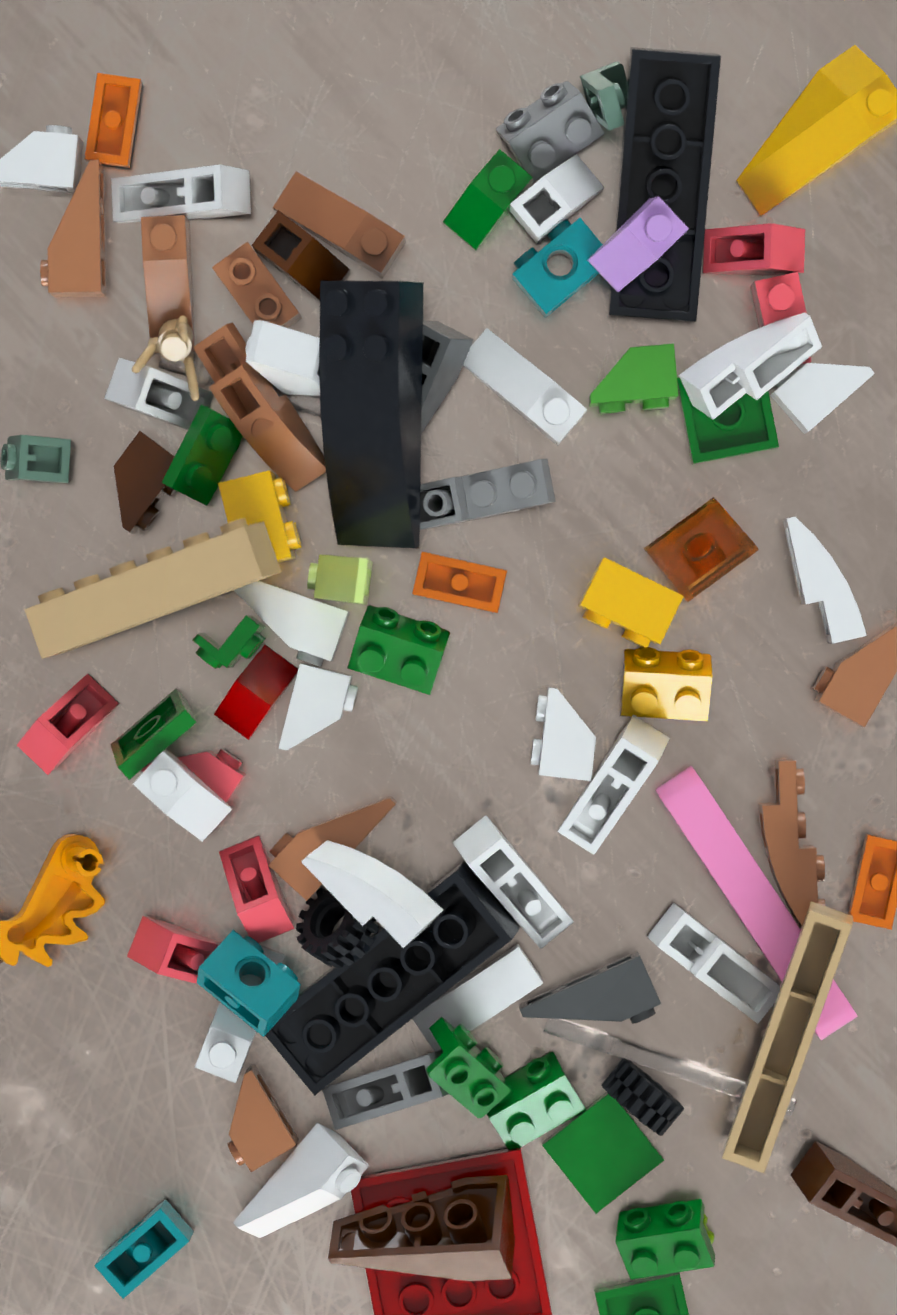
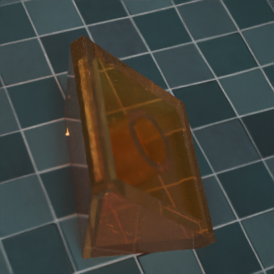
(700, 550)

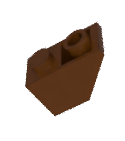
(298, 254)
(139, 481)

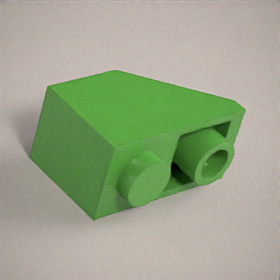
(640, 376)

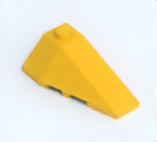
(831, 119)

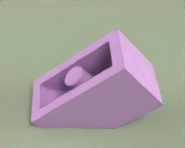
(638, 243)

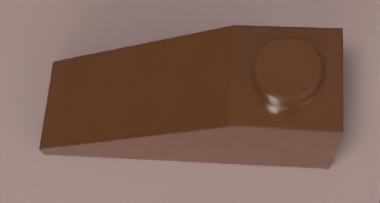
(847, 1191)

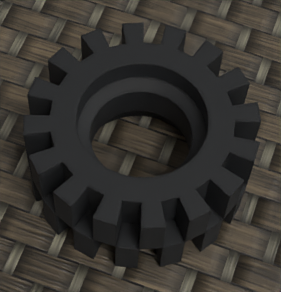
(318, 927)
(642, 1097)

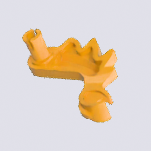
(55, 899)

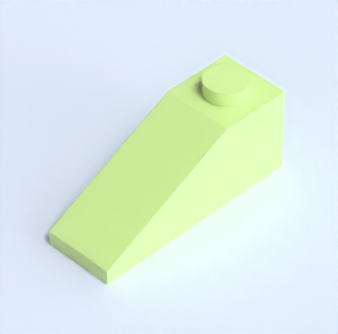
(341, 579)

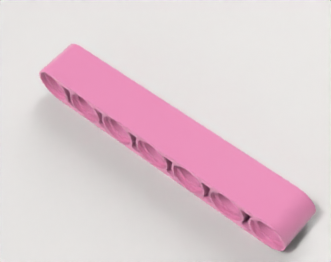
(743, 884)

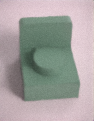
(606, 94)
(36, 458)

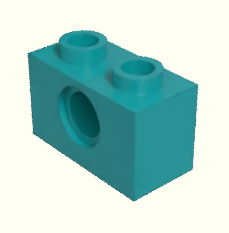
(549, 290)
(256, 1005)
(144, 1249)

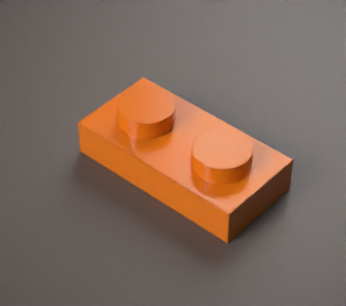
(113, 120)
(459, 582)
(876, 883)

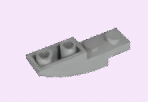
(485, 494)

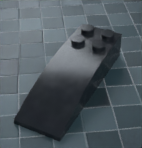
(668, 156)
(372, 409)
(367, 1002)

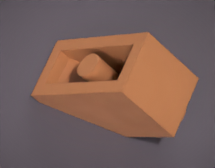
(258, 1124)

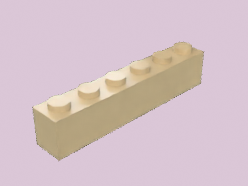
(152, 589)
(787, 1037)

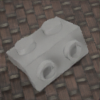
(550, 129)

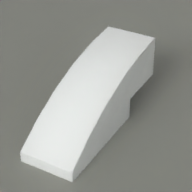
(750, 364)
(823, 582)
(373, 890)
(715, 963)
(482, 994)

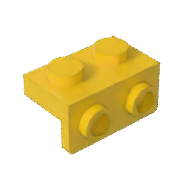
(666, 684)

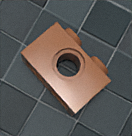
(255, 288)

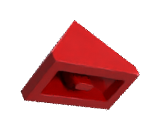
(256, 691)

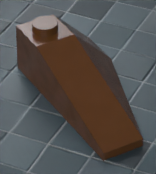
(445, 1234)

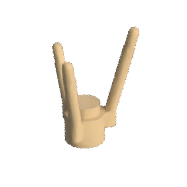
(174, 345)

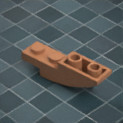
(258, 412)
(792, 866)

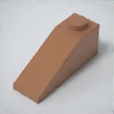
(340, 224)
(78, 246)
(167, 270)
(860, 678)
(345, 829)

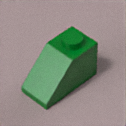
(488, 199)

